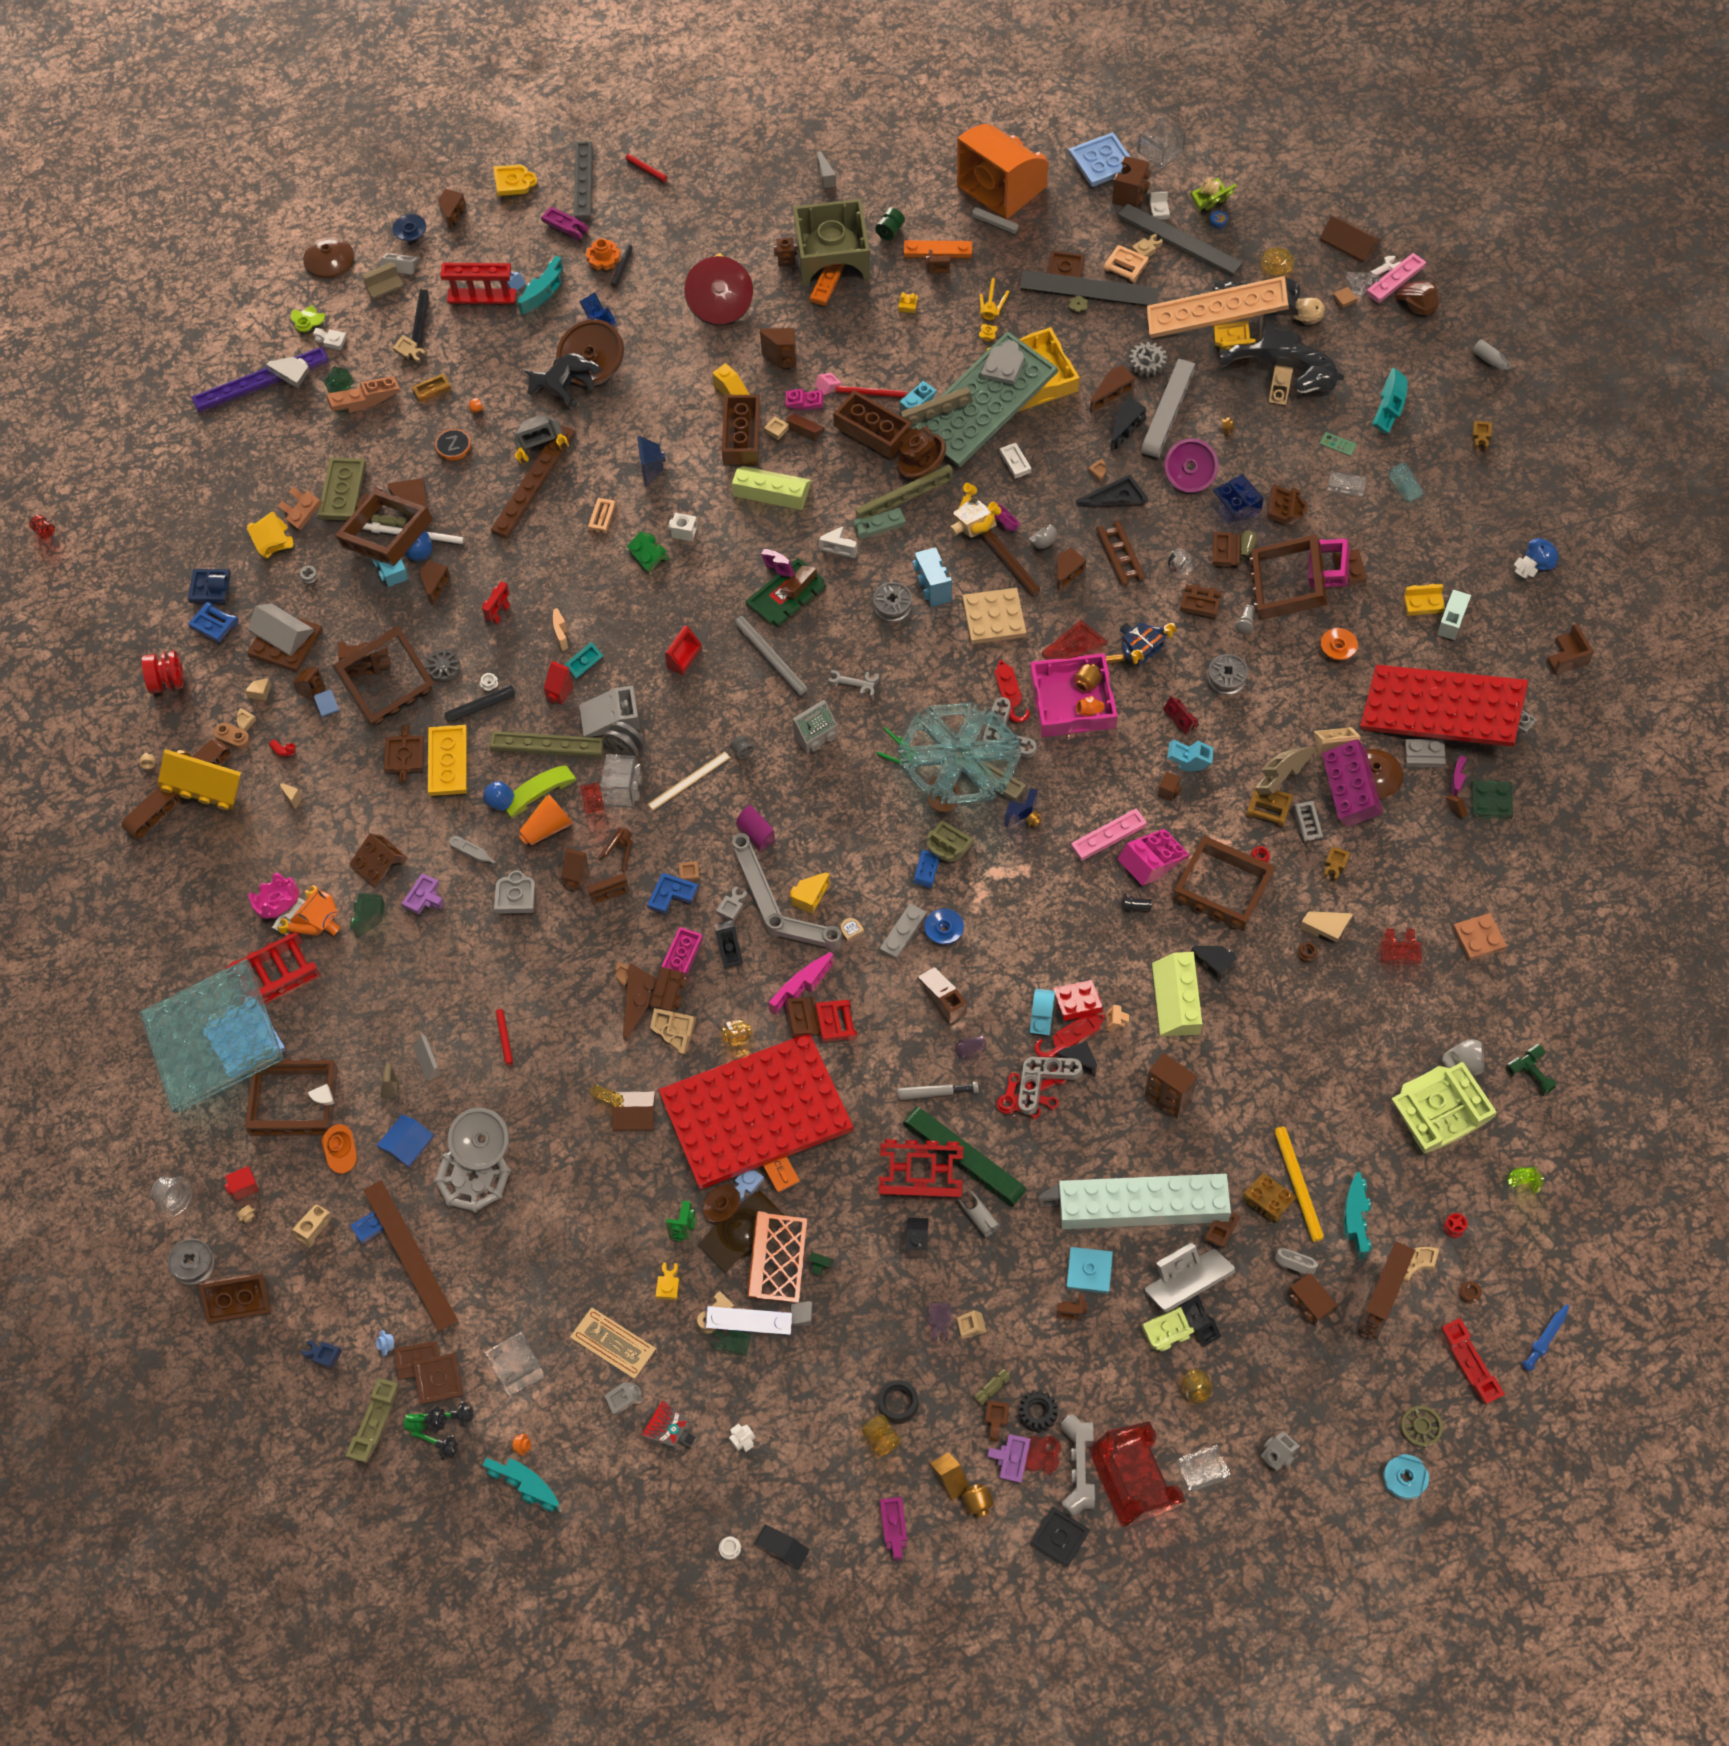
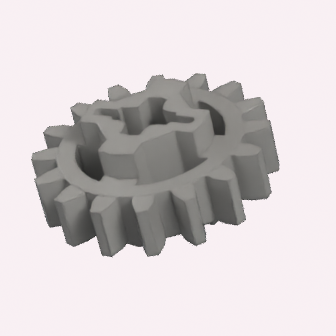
(1147, 359)

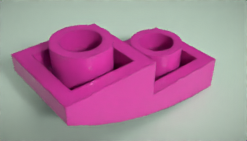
(800, 400)

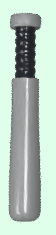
(932, 1091)

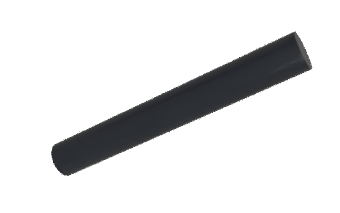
(621, 266)

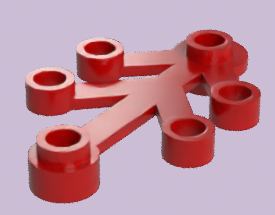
(1013, 1099)

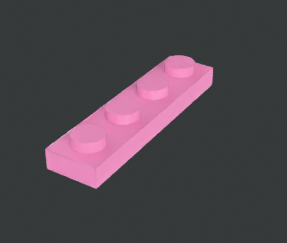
(1396, 278)
(1108, 834)

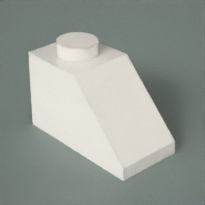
(290, 370)

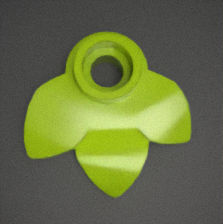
(306, 319)

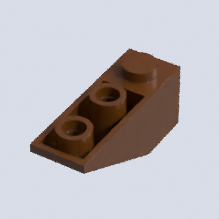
(944, 994)

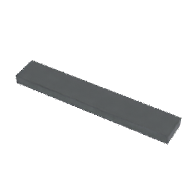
(583, 180)

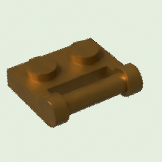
(1278, 801)

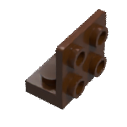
(376, 858)

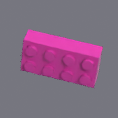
(683, 950)

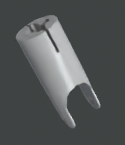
(1491, 355)
(981, 1217)

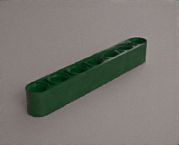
(973, 1162)

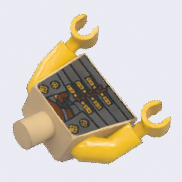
(972, 515)

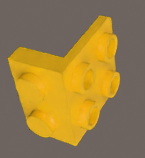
(1232, 333)

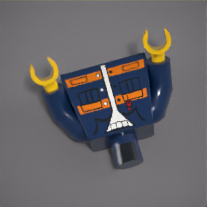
(1144, 641)

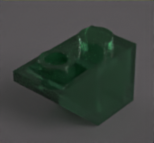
(368, 913)

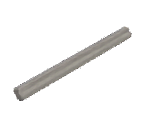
(771, 655)

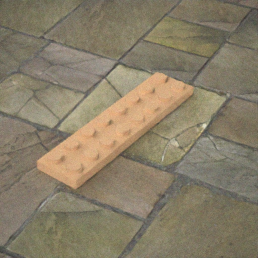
(1217, 307)

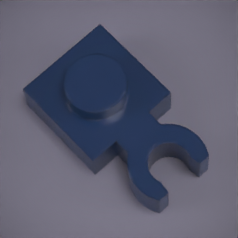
(324, 1355)

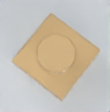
(776, 428)

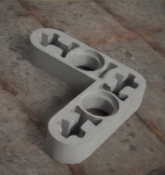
(1004, 718)
(1037, 1074)

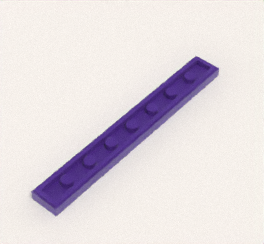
(251, 382)

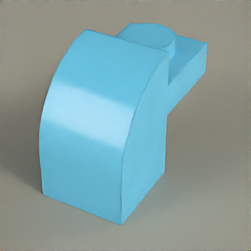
(1192, 757)
(1042, 1011)

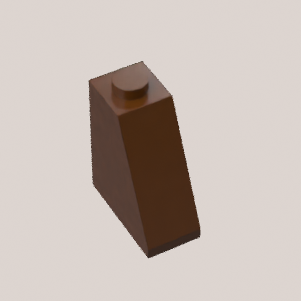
(410, 490)

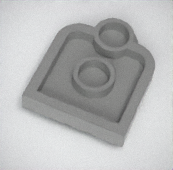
(1004, 363)
(515, 894)

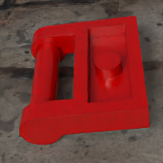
(829, 1021)

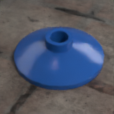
(944, 919)

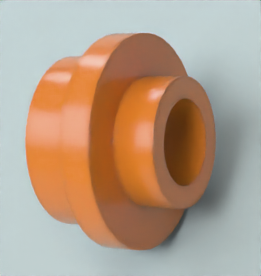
(521, 1444)

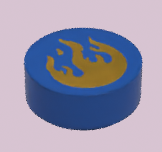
(1218, 219)

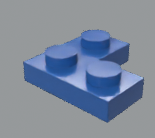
(669, 888)

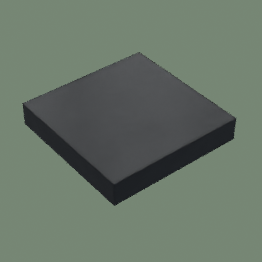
(1060, 1537)

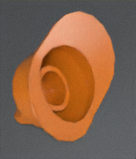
(339, 1148)

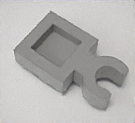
(731, 906)

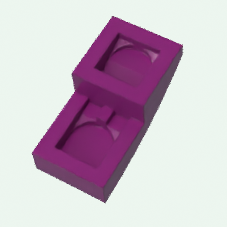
(777, 561)
(1458, 778)

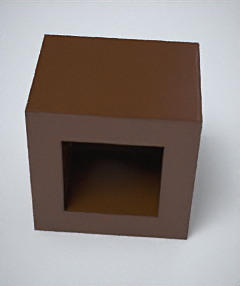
(1169, 786)

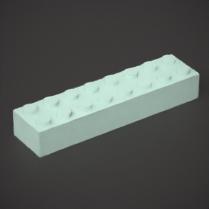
(1144, 1201)

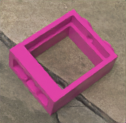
(1336, 577)

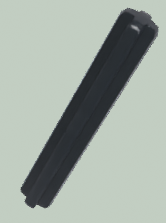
(420, 316)
(479, 703)

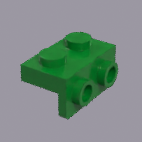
(647, 550)
(681, 1229)

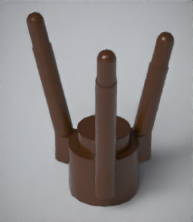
(620, 839)

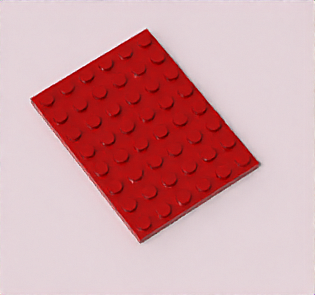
(755, 1110)

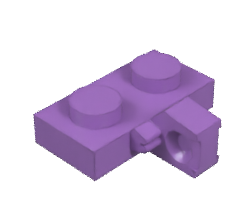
(423, 895)
(1012, 1457)

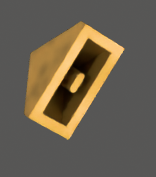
(950, 1475)

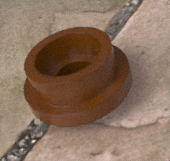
(1310, 947)

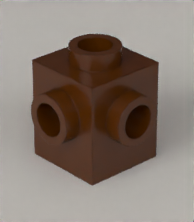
(785, 251)

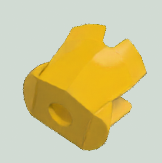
(269, 535)

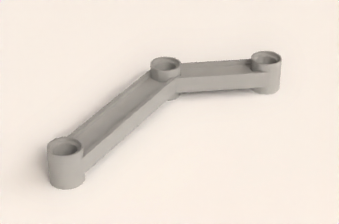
(768, 907)

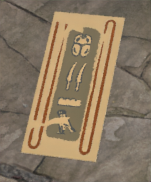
(613, 1343)

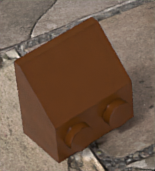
(779, 346)

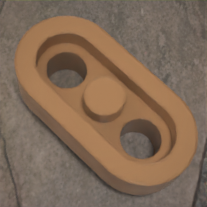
(230, 736)

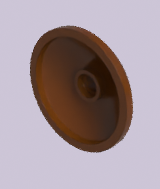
(328, 257)
(928, 462)
(1388, 776)

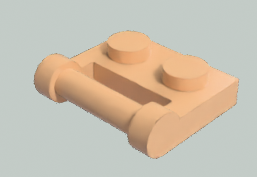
(1127, 259)

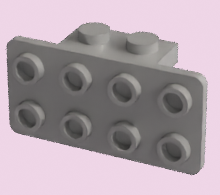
(1187, 1275)

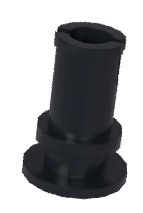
(1135, 904)

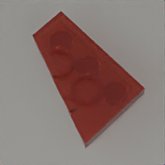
(1075, 642)

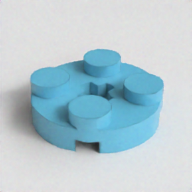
(1406, 1490)

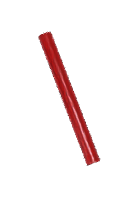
(871, 391)

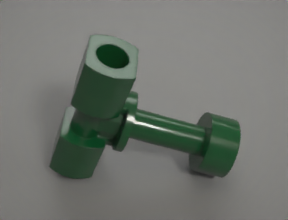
(1528, 1064)

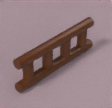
(1117, 562)

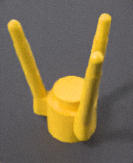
(989, 310)

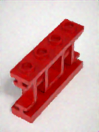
(920, 1184)

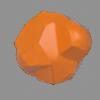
(1089, 706)

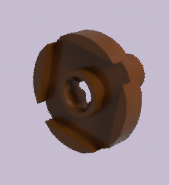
(916, 450)

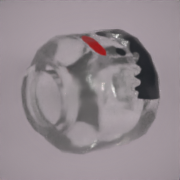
(1181, 561)

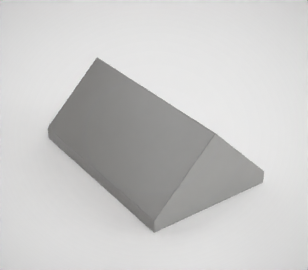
(279, 628)

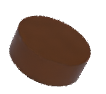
(1470, 1292)

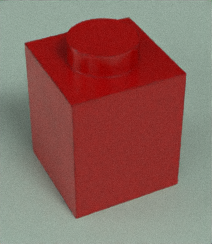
(241, 1183)

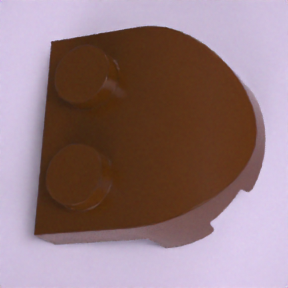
(1286, 505)

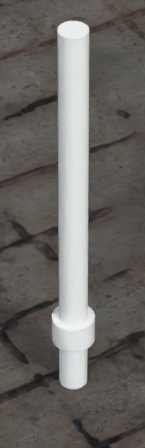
(377, 528)

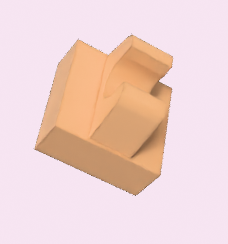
(1115, 1018)

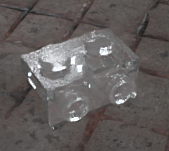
(1347, 483)
(1203, 1468)

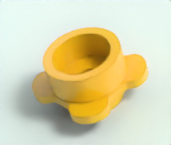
(988, 332)

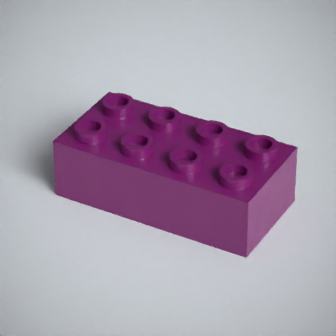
(1352, 783)

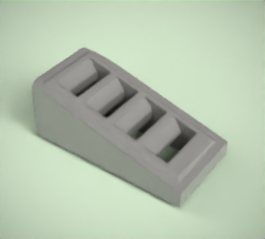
(826, 173)
(1297, 809)

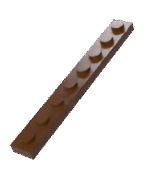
(530, 485)

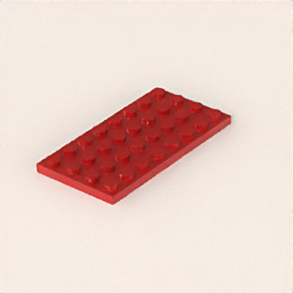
(1445, 705)

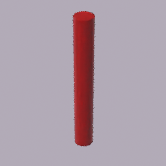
(646, 167)
(504, 1037)

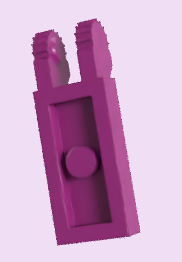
(564, 222)

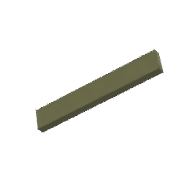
(905, 493)
(546, 744)

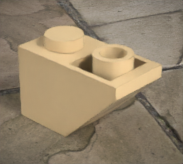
(1280, 384)

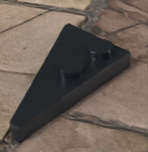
(1121, 492)

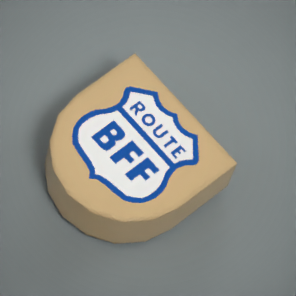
(851, 929)

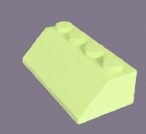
(770, 487)
(1177, 995)

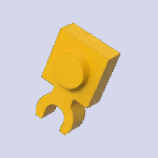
(668, 1285)

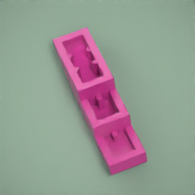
(806, 979)

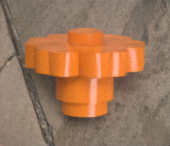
(603, 254)

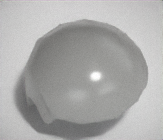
(1044, 537)

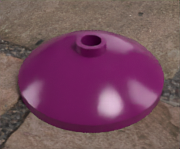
(1202, 459)

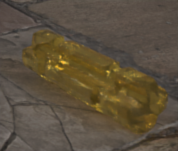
(606, 1095)

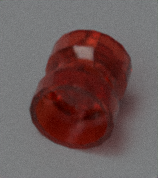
(43, 527)

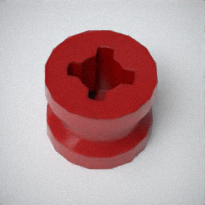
(1458, 1221)

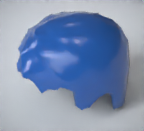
(498, 796)

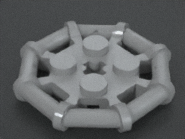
(473, 1188)

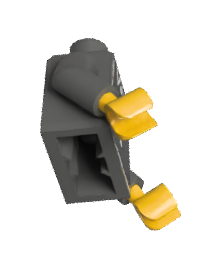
(537, 431)

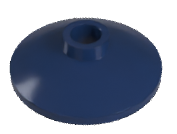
(409, 227)

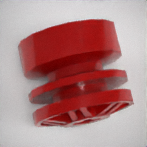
(166, 671)

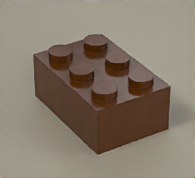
(1170, 1086)

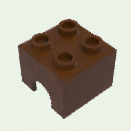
(1132, 183)

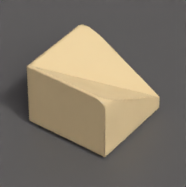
(259, 689)

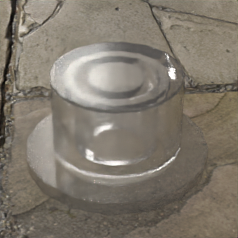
(172, 1194)

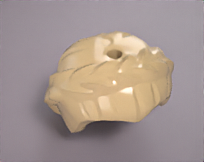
(1309, 311)

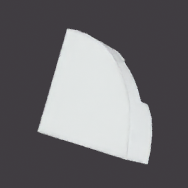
(322, 1095)

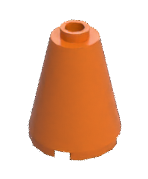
(544, 822)

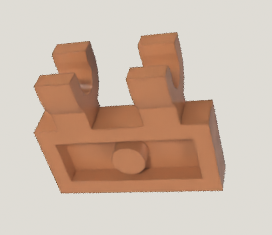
(303, 510)

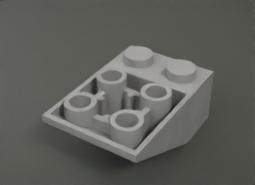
(607, 708)

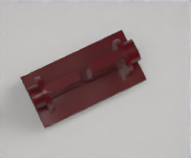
(1179, 715)

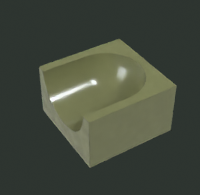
(830, 236)

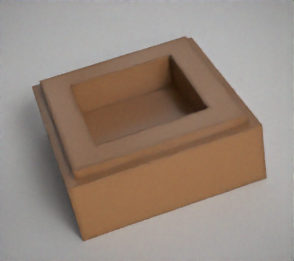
(1345, 297)
(689, 871)

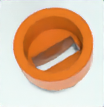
(475, 405)

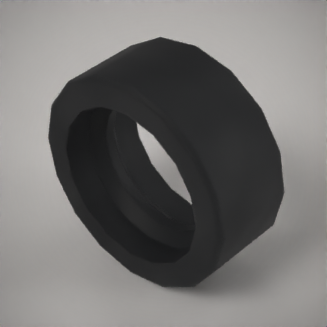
(898, 1385)

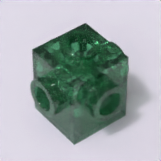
(338, 380)

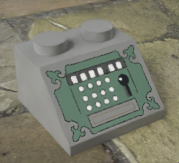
(815, 727)

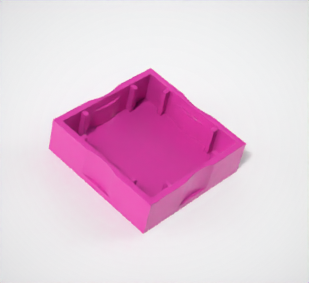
(1057, 696)

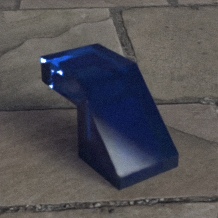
(595, 310)
(1018, 811)

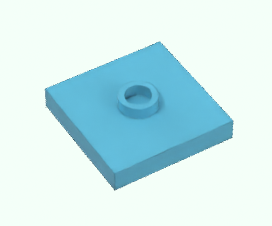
(1089, 1270)

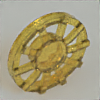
(1277, 261)

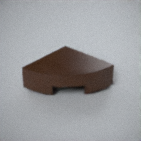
(1457, 805)

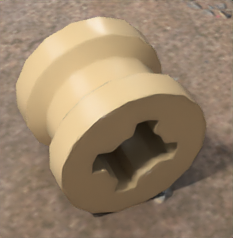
(1210, 187)

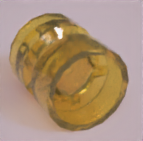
(883, 1437)

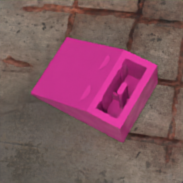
(1152, 856)

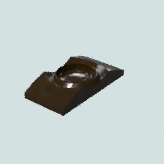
(733, 1239)

